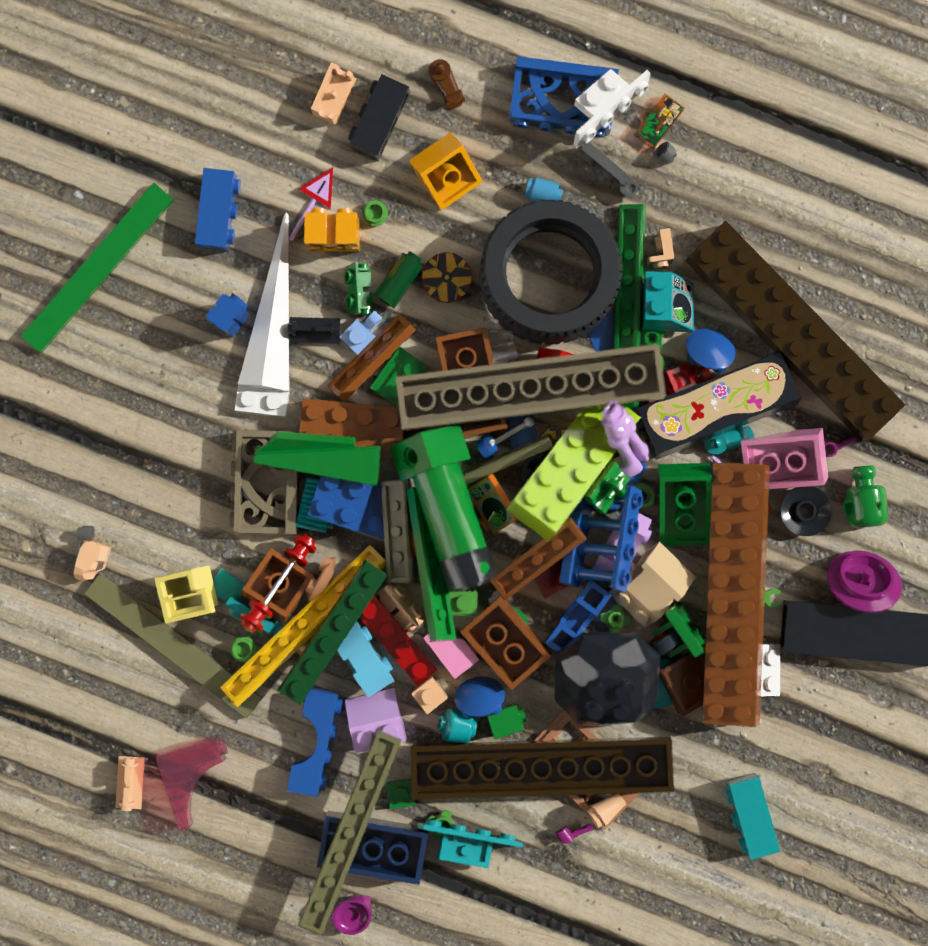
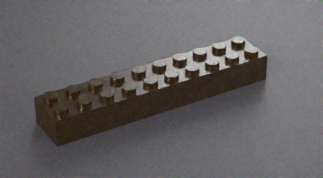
(796, 331)
(542, 768)

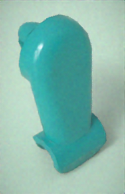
(729, 440)

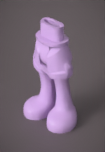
(622, 436)

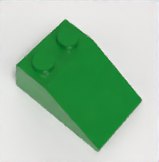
(684, 504)

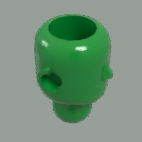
(865, 503)

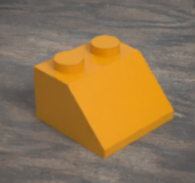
(446, 170)

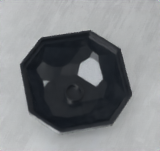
(607, 678)

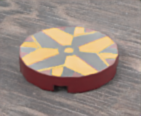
(446, 277)

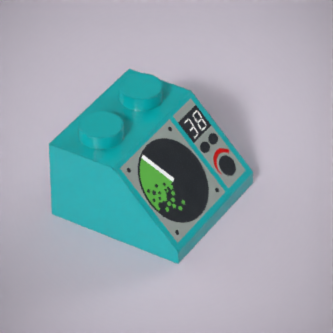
(667, 303)

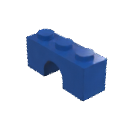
(578, 615)

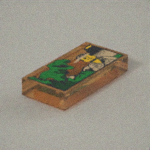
(659, 121)

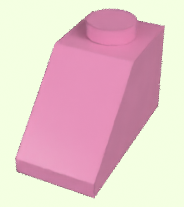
(454, 654)

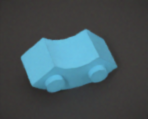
(365, 662)

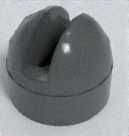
(665, 153)

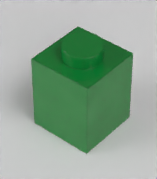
(507, 721)

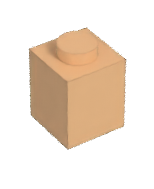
(429, 694)

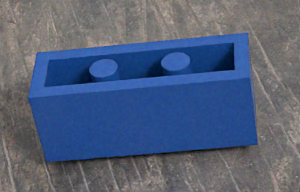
(217, 209)

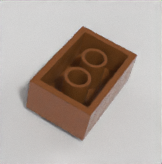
(506, 642)

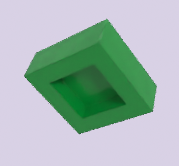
(400, 793)

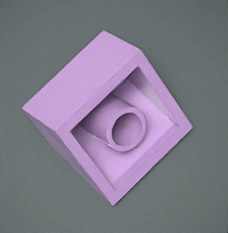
(373, 714)

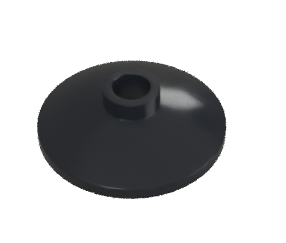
(818, 510)

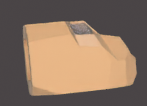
(90, 560)

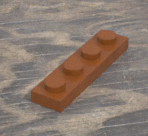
(371, 357)
(538, 559)

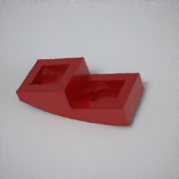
(677, 380)

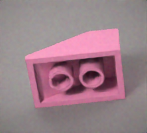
(793, 457)

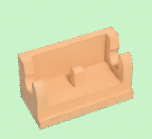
(333, 94)

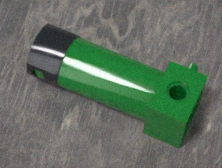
(434, 465)

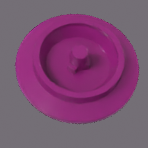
(864, 581)

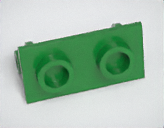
(357, 277)

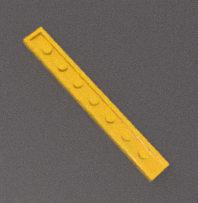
(294, 633)

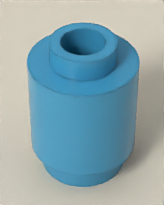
(542, 189)

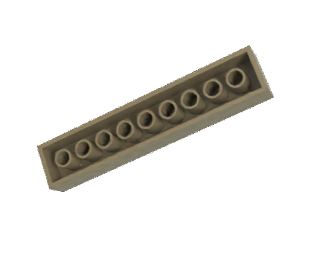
(530, 387)

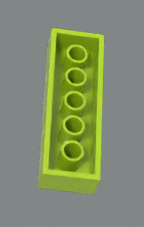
(565, 473)

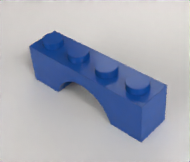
(307, 775)

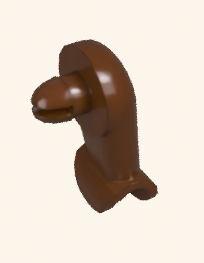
(443, 78)

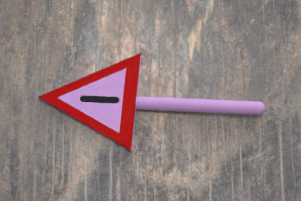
(319, 190)

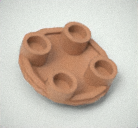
(326, 572)

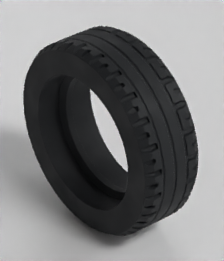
(566, 220)

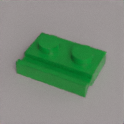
(399, 365)

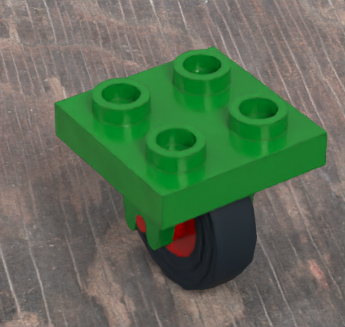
(677, 633)

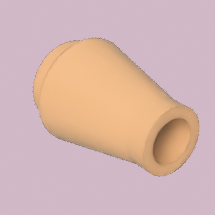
(605, 810)

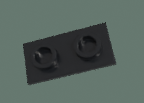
(314, 330)

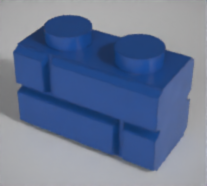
(229, 314)

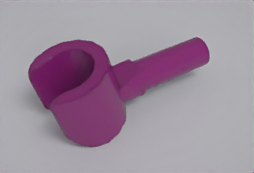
(839, 445)
(566, 836)

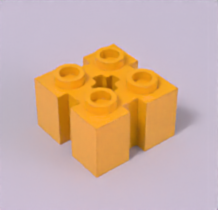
(332, 231)

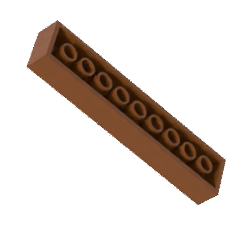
(736, 594)

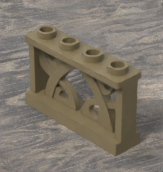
(287, 511)

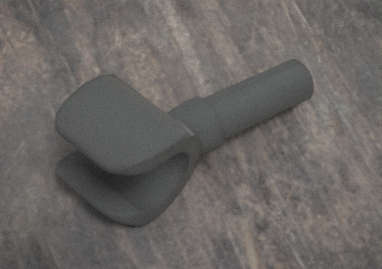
(85, 533)

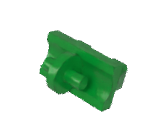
(607, 488)

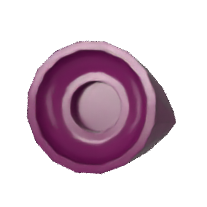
(352, 915)

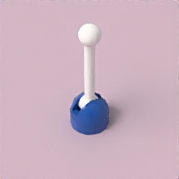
(488, 445)

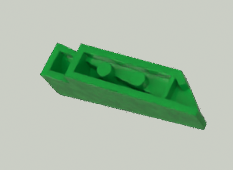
(321, 456)

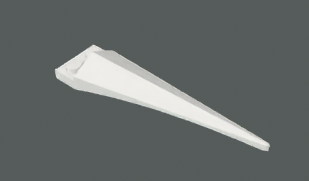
(265, 370)

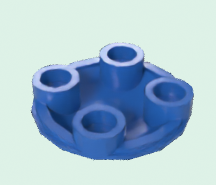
(710, 349)
(479, 697)

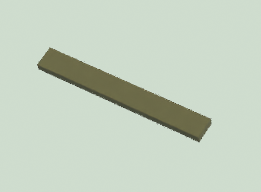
(166, 640)
(349, 832)

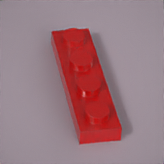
(397, 642)

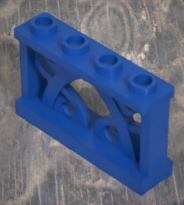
(537, 71)

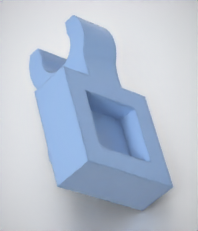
(359, 334)

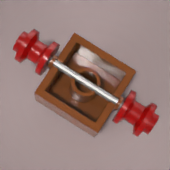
(277, 585)

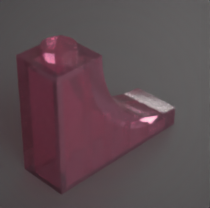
(183, 769)

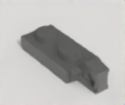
(610, 170)

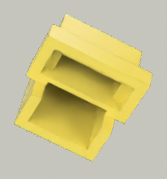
(186, 594)

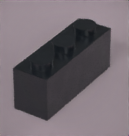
(379, 117)

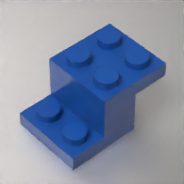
(349, 505)

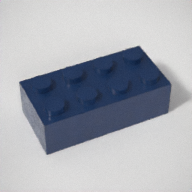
(385, 851)

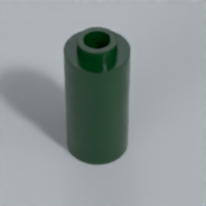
(398, 279)

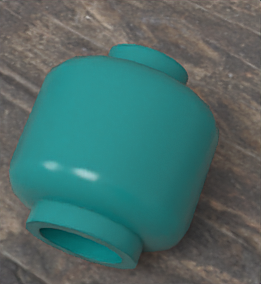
(455, 727)

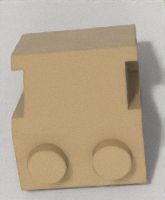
(654, 585)

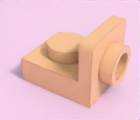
(664, 245)

